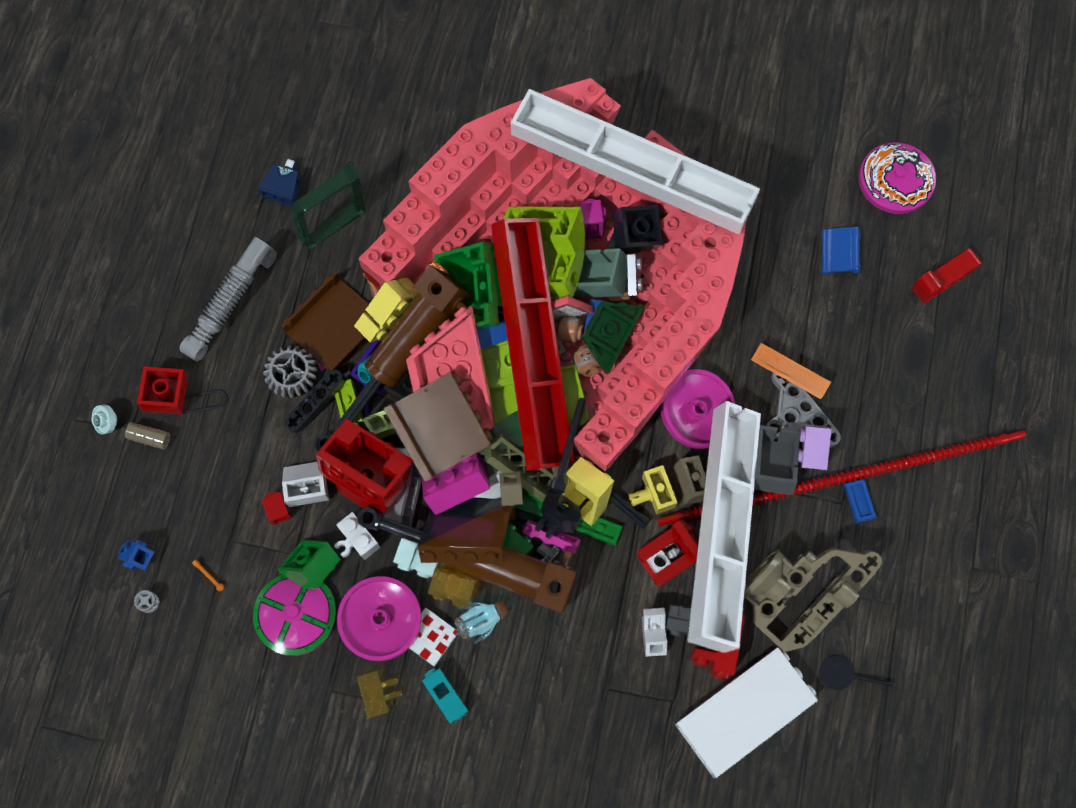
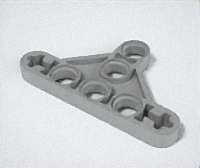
(791, 404)

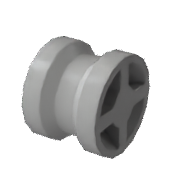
(142, 599)

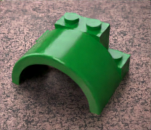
(476, 272)

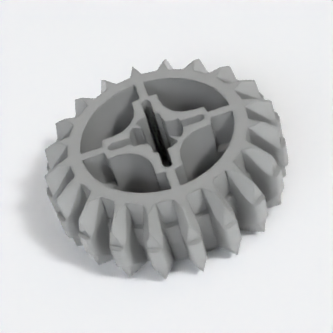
(303, 376)

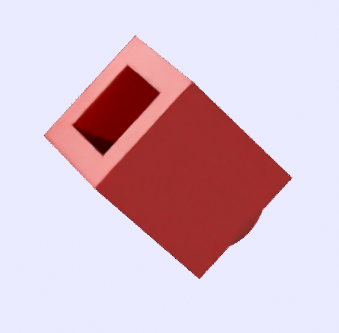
(275, 508)

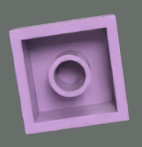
(814, 446)

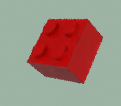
(162, 390)

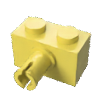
(656, 491)

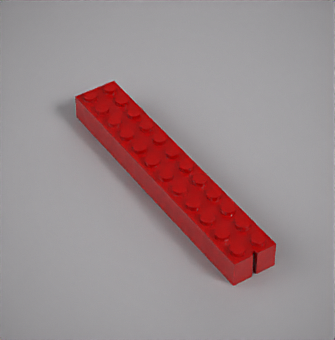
(531, 341)

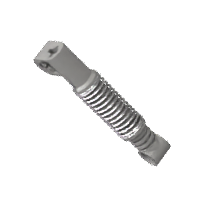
(241, 275)

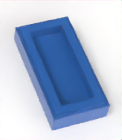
(859, 501)

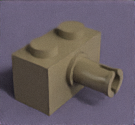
(690, 479)

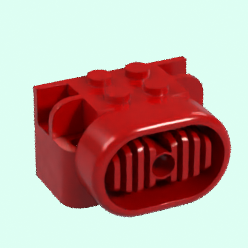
(364, 466)

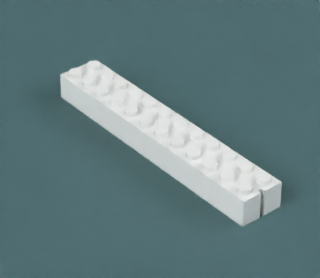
(634, 161)
(725, 529)

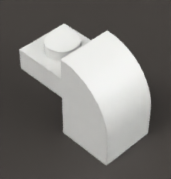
(654, 632)

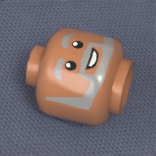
(569, 329)
(585, 362)

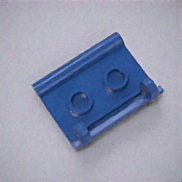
(841, 250)

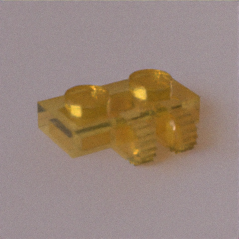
(373, 694)

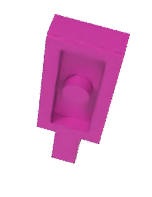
(562, 540)

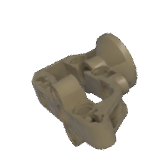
(772, 585)

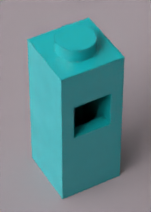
(444, 695)

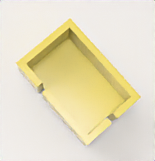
(386, 309)
(588, 482)

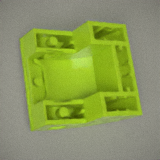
(562, 244)

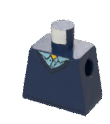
(281, 184)

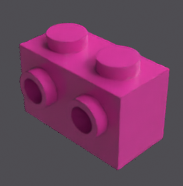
(594, 218)

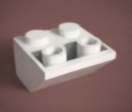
(304, 485)

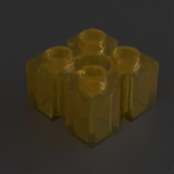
(453, 586)

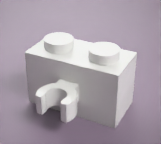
(356, 537)

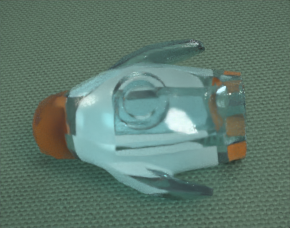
(479, 619)

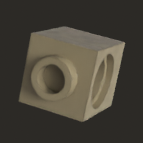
(510, 488)

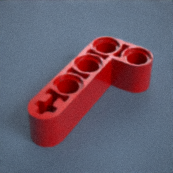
(936, 282)

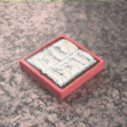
(569, 307)

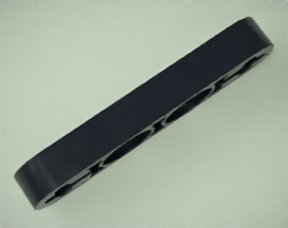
(313, 399)

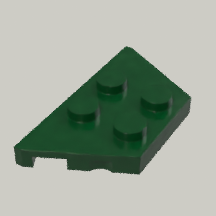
(609, 331)

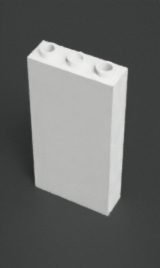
(746, 712)

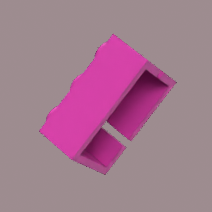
(456, 484)

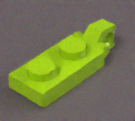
(345, 398)

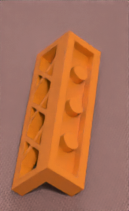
(791, 371)

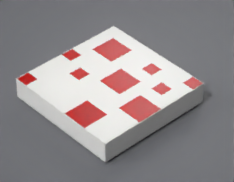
(433, 638)

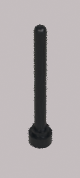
(559, 484)

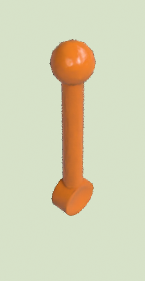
(219, 586)

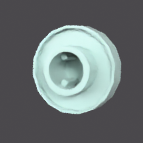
(104, 419)

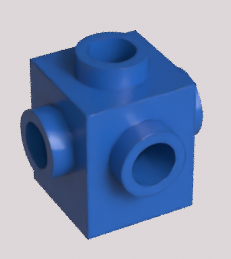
(135, 554)

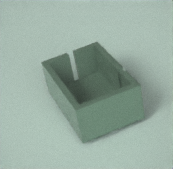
(603, 274)

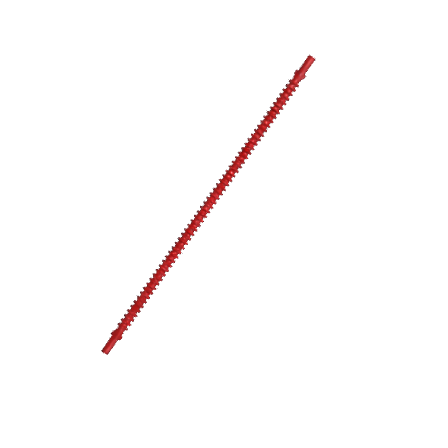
(865, 472)

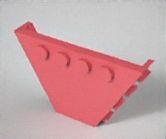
(454, 350)

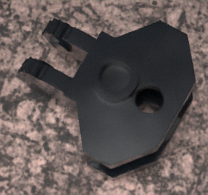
(557, 516)

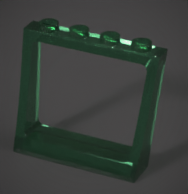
(354, 209)

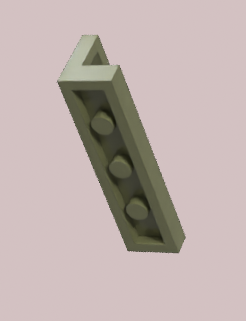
(505, 465)

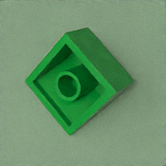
(309, 563)

